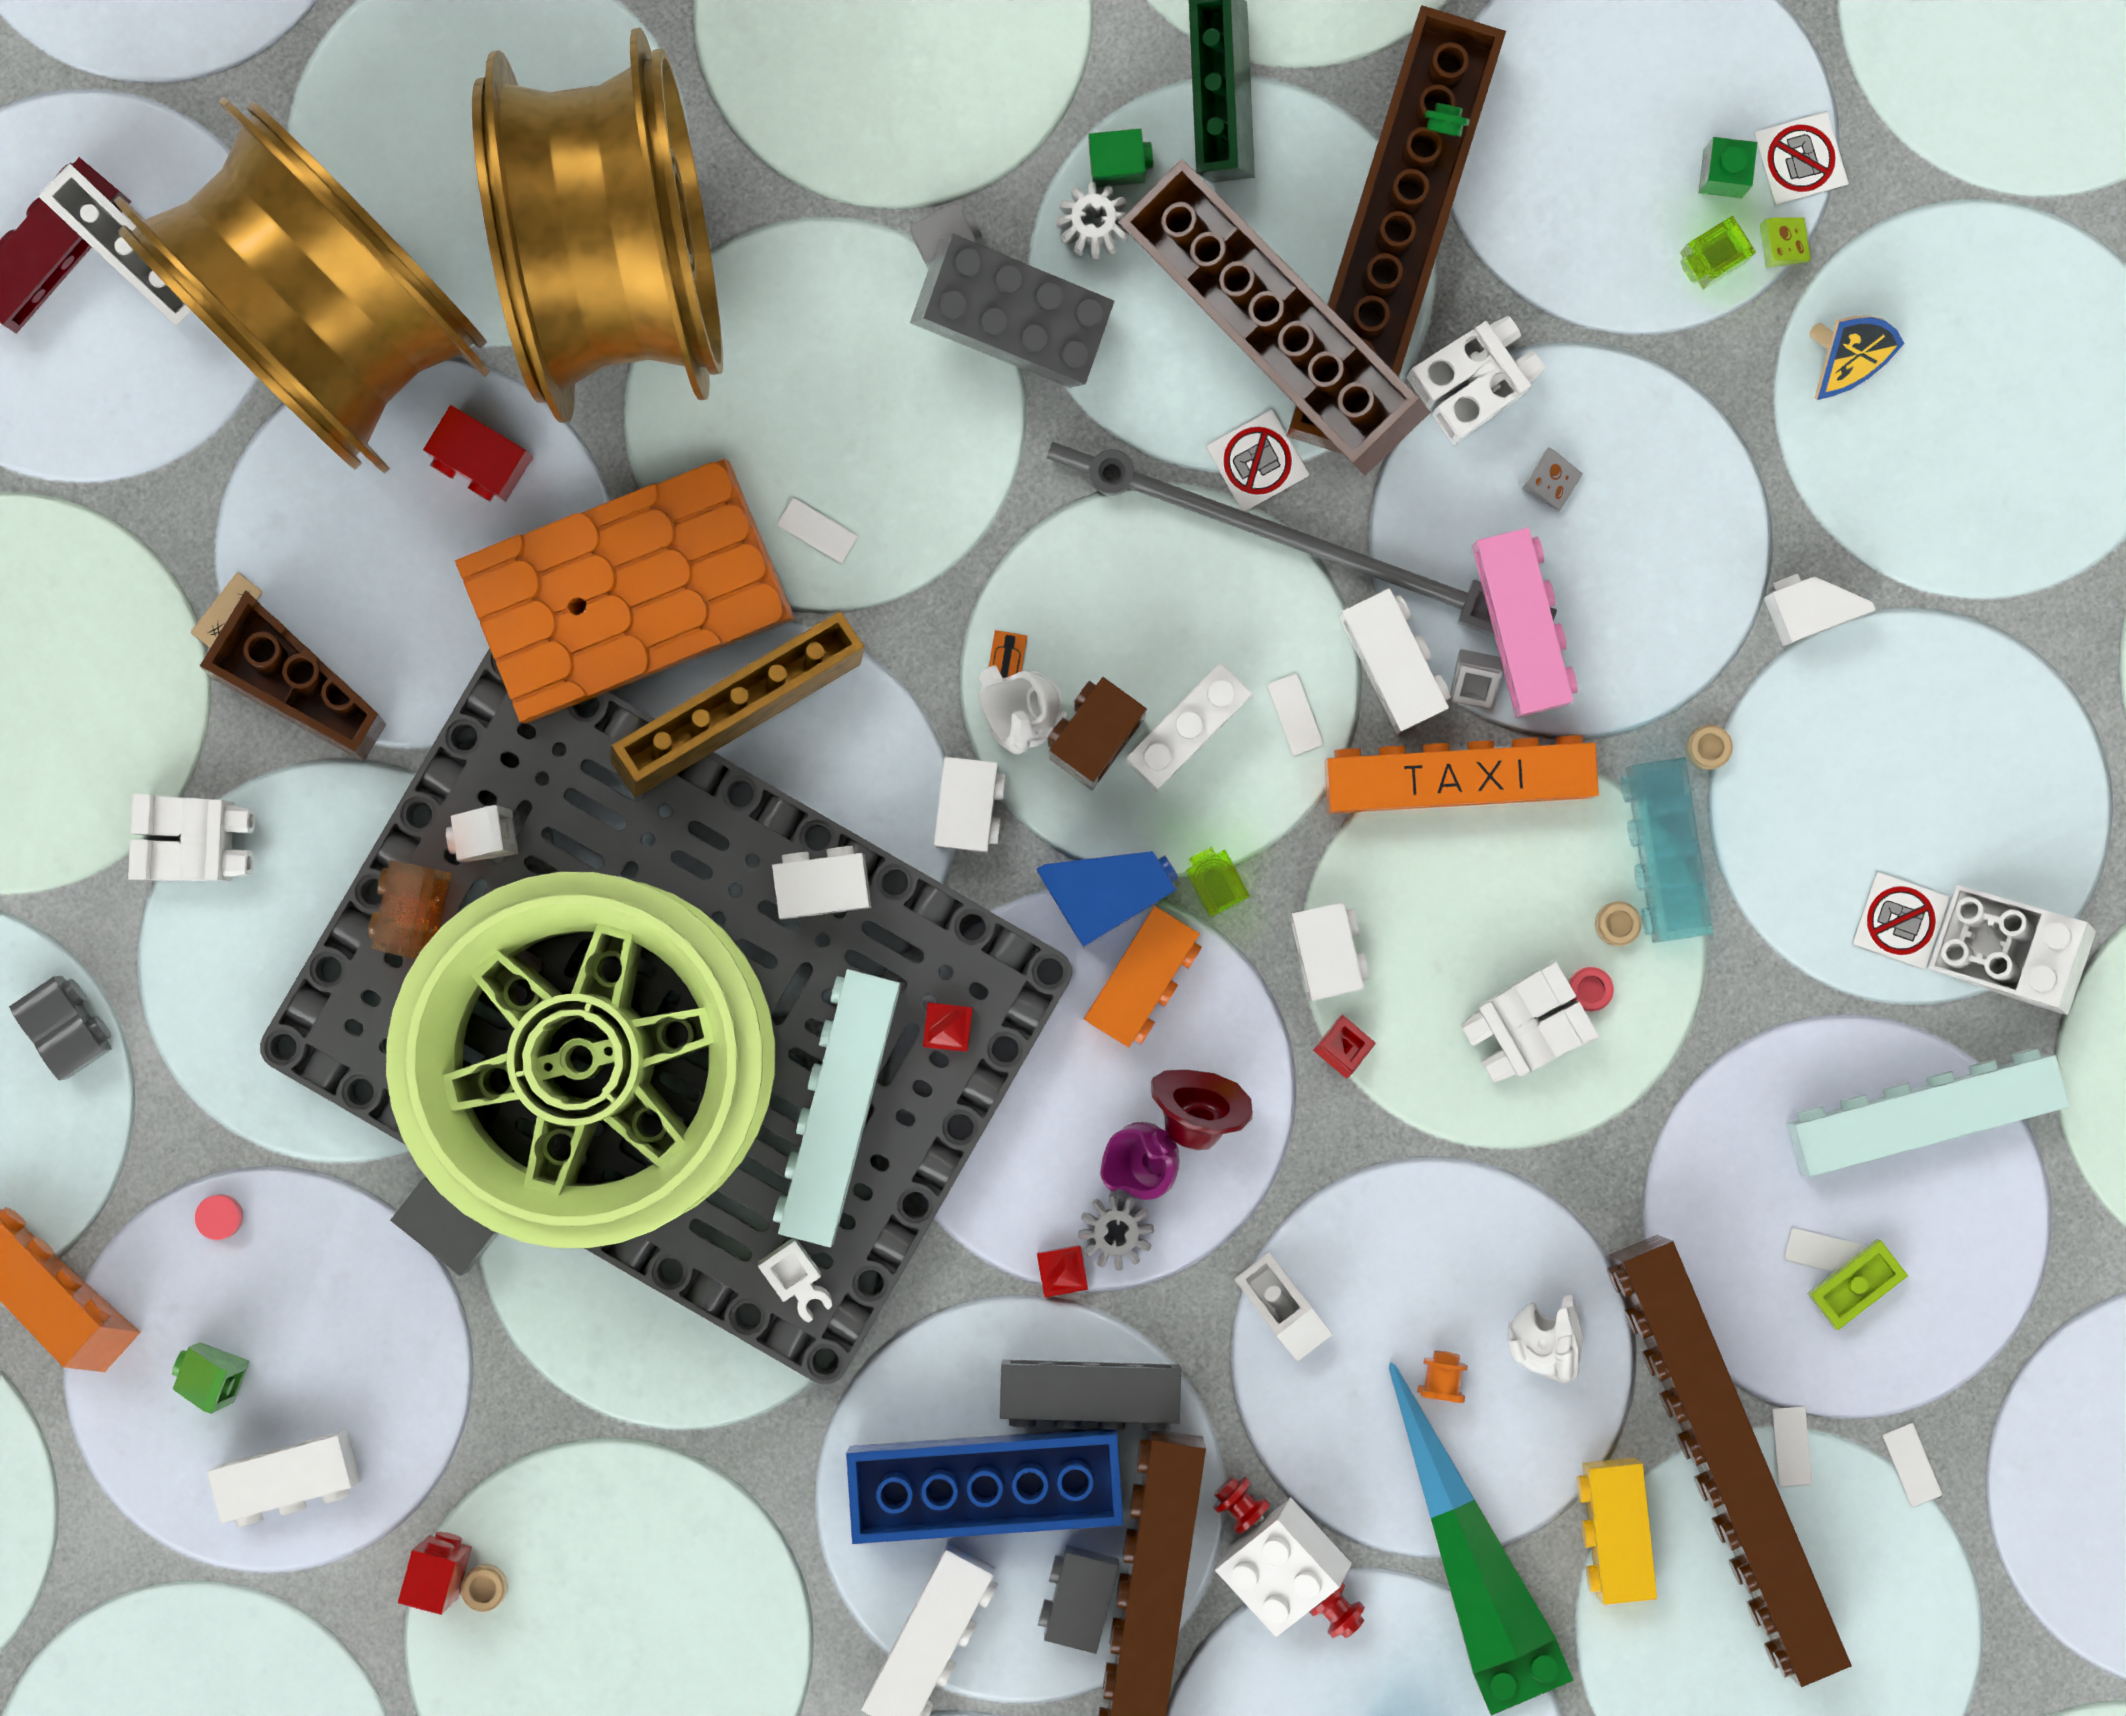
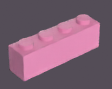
(1523, 622)

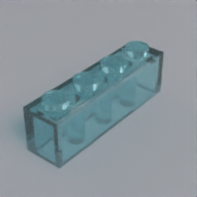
(1667, 850)

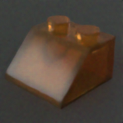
(409, 908)

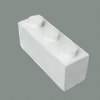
(1395, 660)
(1188, 727)
(284, 1479)

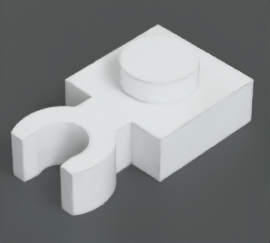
(793, 1273)

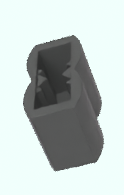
(61, 1026)

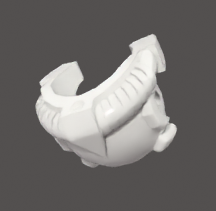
(1019, 707)
(1547, 1344)

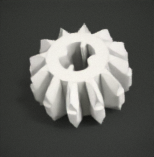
(1089, 235)

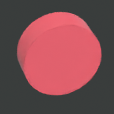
(1592, 988)
(218, 1217)

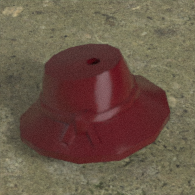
(1200, 1106)

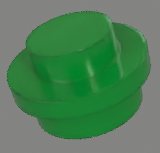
(1446, 120)

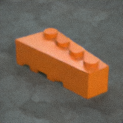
(56, 1303)

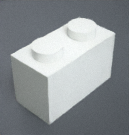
(967, 805)
(821, 884)
(1328, 951)

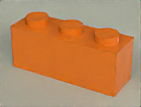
(1144, 978)

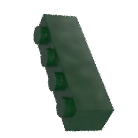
(1221, 89)

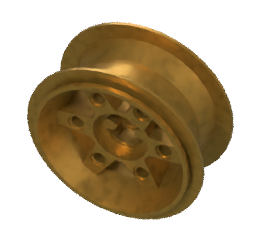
(596, 226)
(303, 285)

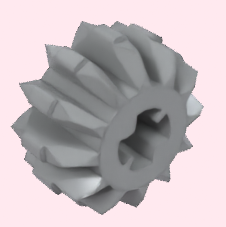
(1101, 1229)

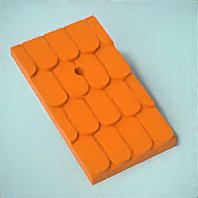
(661, 583)

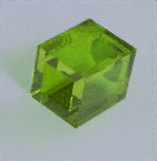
(1716, 253)
(1215, 881)

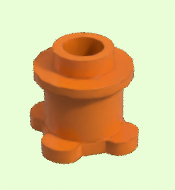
(1443, 1377)

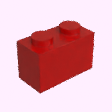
(477, 454)
(435, 1573)

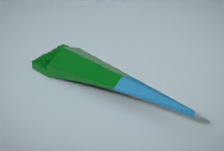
(1501, 1625)

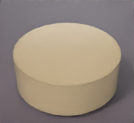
(1709, 747)
(1618, 923)
(484, 1587)

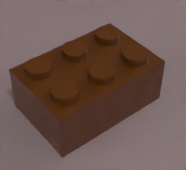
(1096, 733)

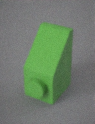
(208, 1376)

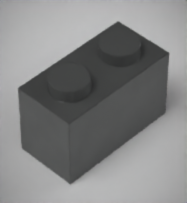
(443, 1228)
(1080, 1598)

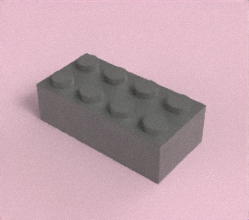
(1012, 311)

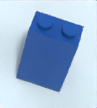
(1107, 890)

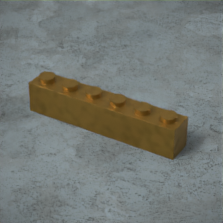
(737, 704)

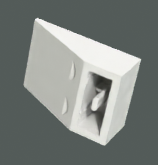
(2013, 949)

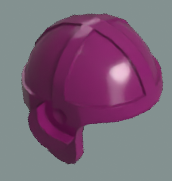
(1140, 1161)

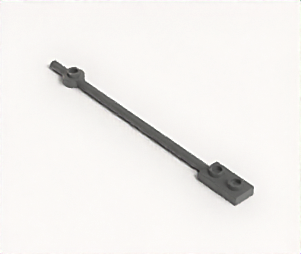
(1473, 603)

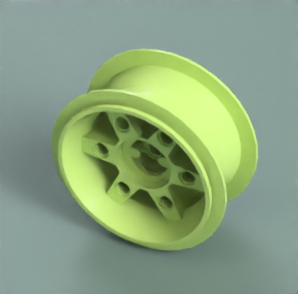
(479, 953)

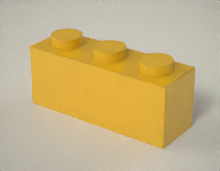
(1617, 1531)

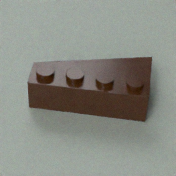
(283, 675)

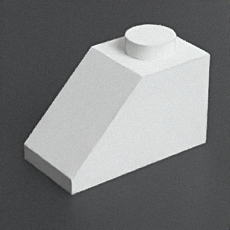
(1811, 607)
(482, 834)
(1283, 1307)

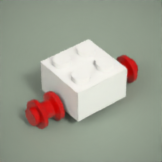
(1284, 1564)

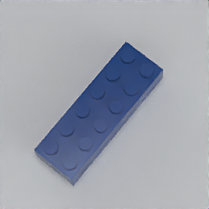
(984, 1485)

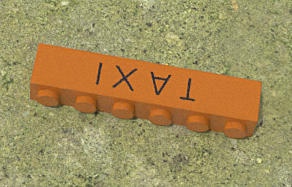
(1462, 776)

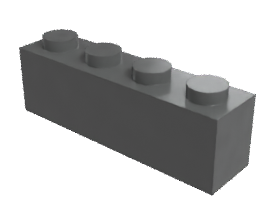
(1090, 1392)

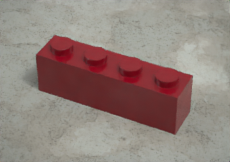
(42, 254)

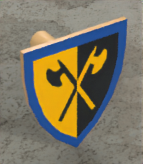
(1855, 352)

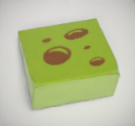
(1784, 241)

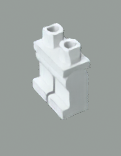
(1487, 368)
(204, 842)
(1515, 1023)

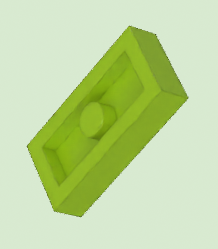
(1857, 1284)

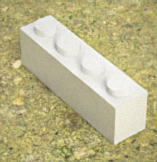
(98, 224)
(931, 1635)

